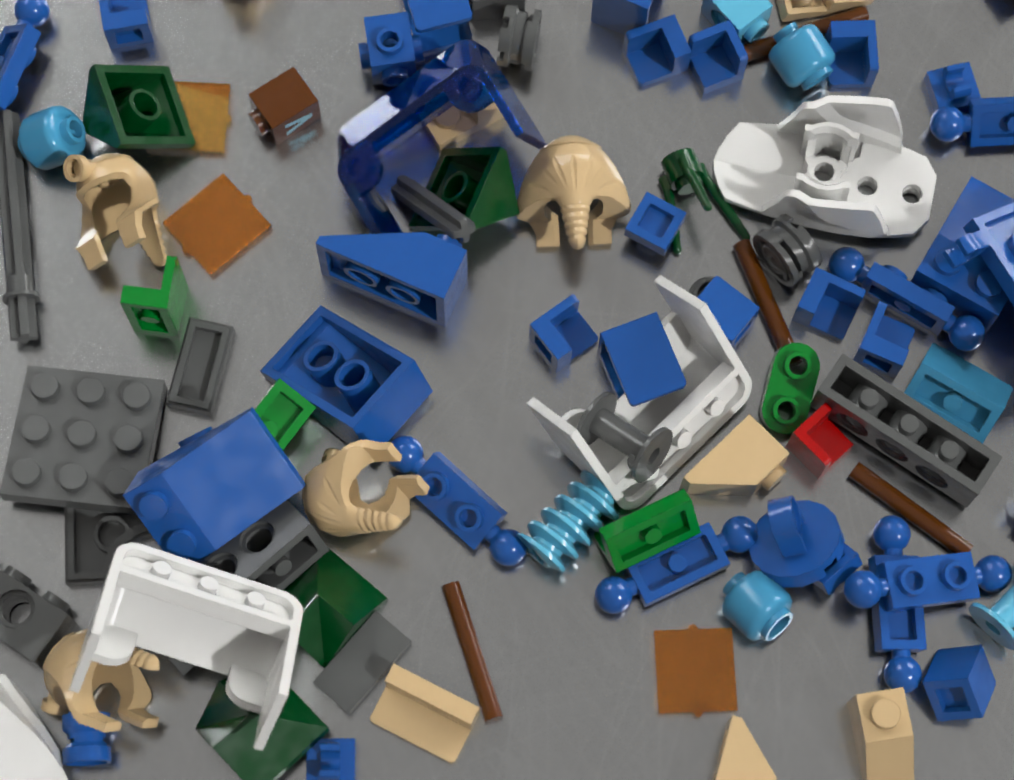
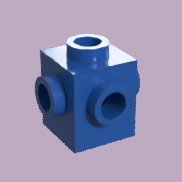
(390, 48)

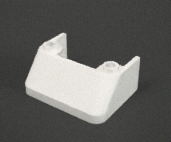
(712, 395)
(198, 619)

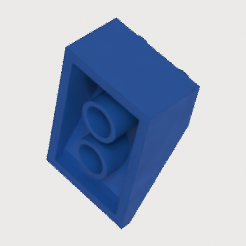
(402, 269)
(971, 285)
(350, 377)
(213, 487)

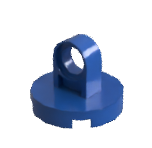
(796, 541)

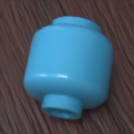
(801, 56)
(51, 137)
(757, 605)

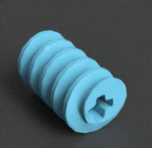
(569, 522)

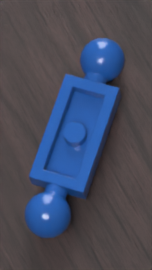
(18, 46)
(987, 122)
(920, 305)
(460, 502)
(677, 566)
(927, 581)
(902, 629)

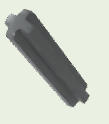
(433, 209)

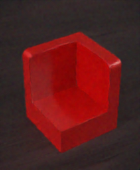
(819, 442)

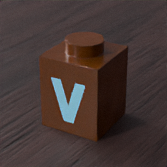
(283, 107)

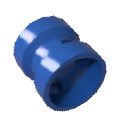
(85, 744)

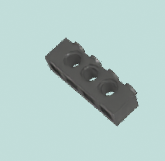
(906, 431)
(268, 552)
(43, 626)

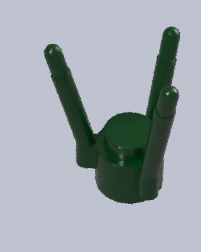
(688, 176)

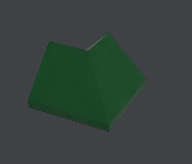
(135, 108)
(474, 183)
(333, 605)
(233, 733)

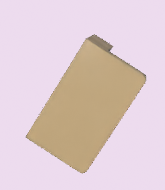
(424, 714)

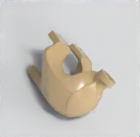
(573, 175)
(115, 197)
(333, 493)
(126, 678)

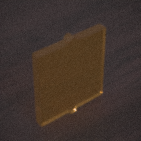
(207, 114)
(217, 225)
(695, 671)

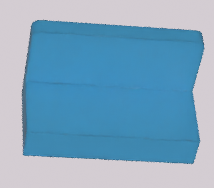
(959, 392)

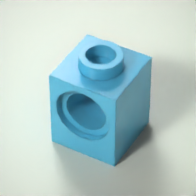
(747, 16)

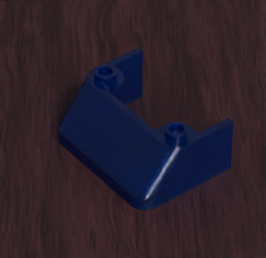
(458, 77)

